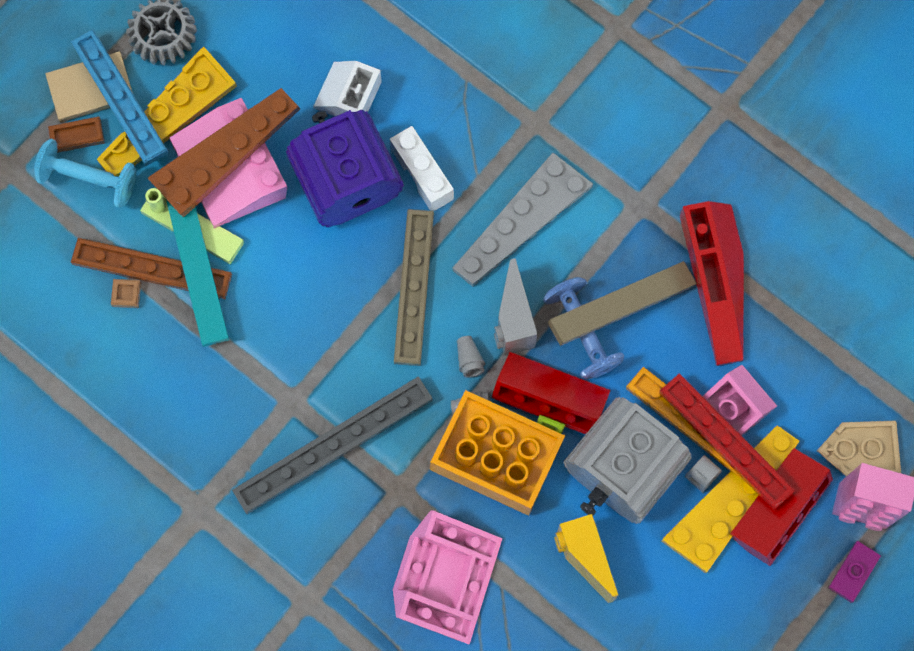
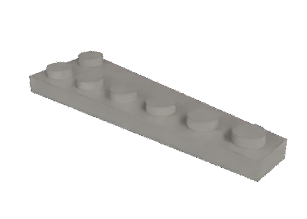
(533, 207)

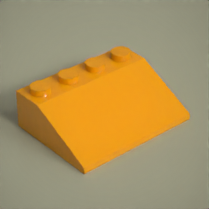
(496, 452)

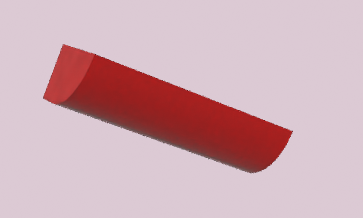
(550, 393)
(768, 531)

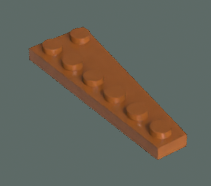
(211, 161)

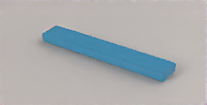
(119, 97)

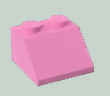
(740, 400)

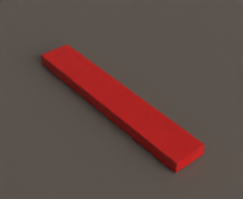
(727, 442)

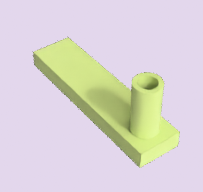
(217, 240)

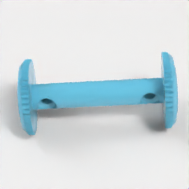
(47, 162)

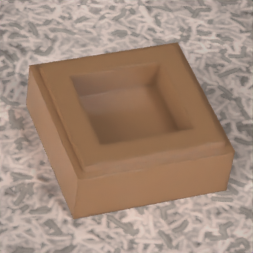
(125, 293)

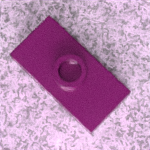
(854, 571)

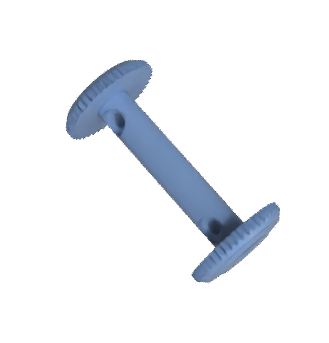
(600, 366)

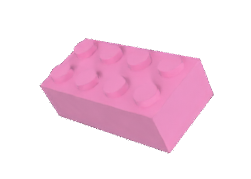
(874, 497)

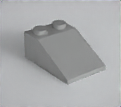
(515, 322)

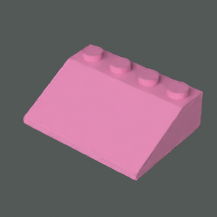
(249, 186)

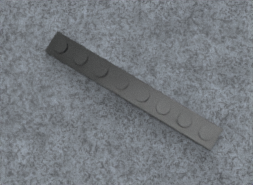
(332, 445)

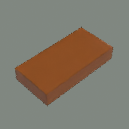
(77, 134)

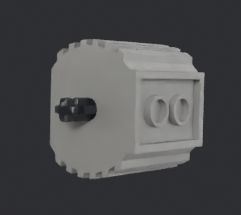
(627, 461)

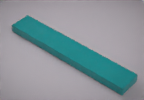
(199, 277)

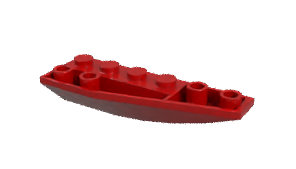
(719, 274)

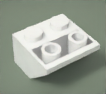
(348, 87)

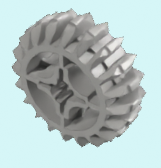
(167, 15)

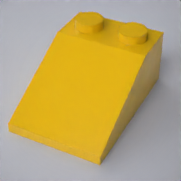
(585, 552)

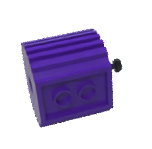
(344, 167)

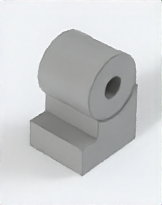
(703, 473)

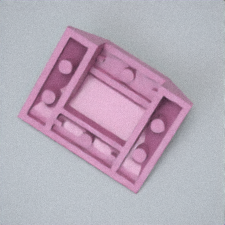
(445, 576)

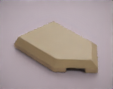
(863, 442)

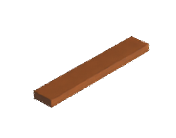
(140, 265)

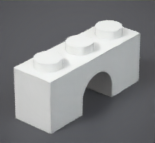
(416, 158)

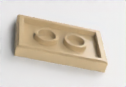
(76, 92)

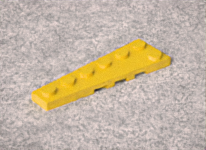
(182, 101)
(708, 525)

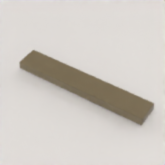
(413, 287)
(621, 303)

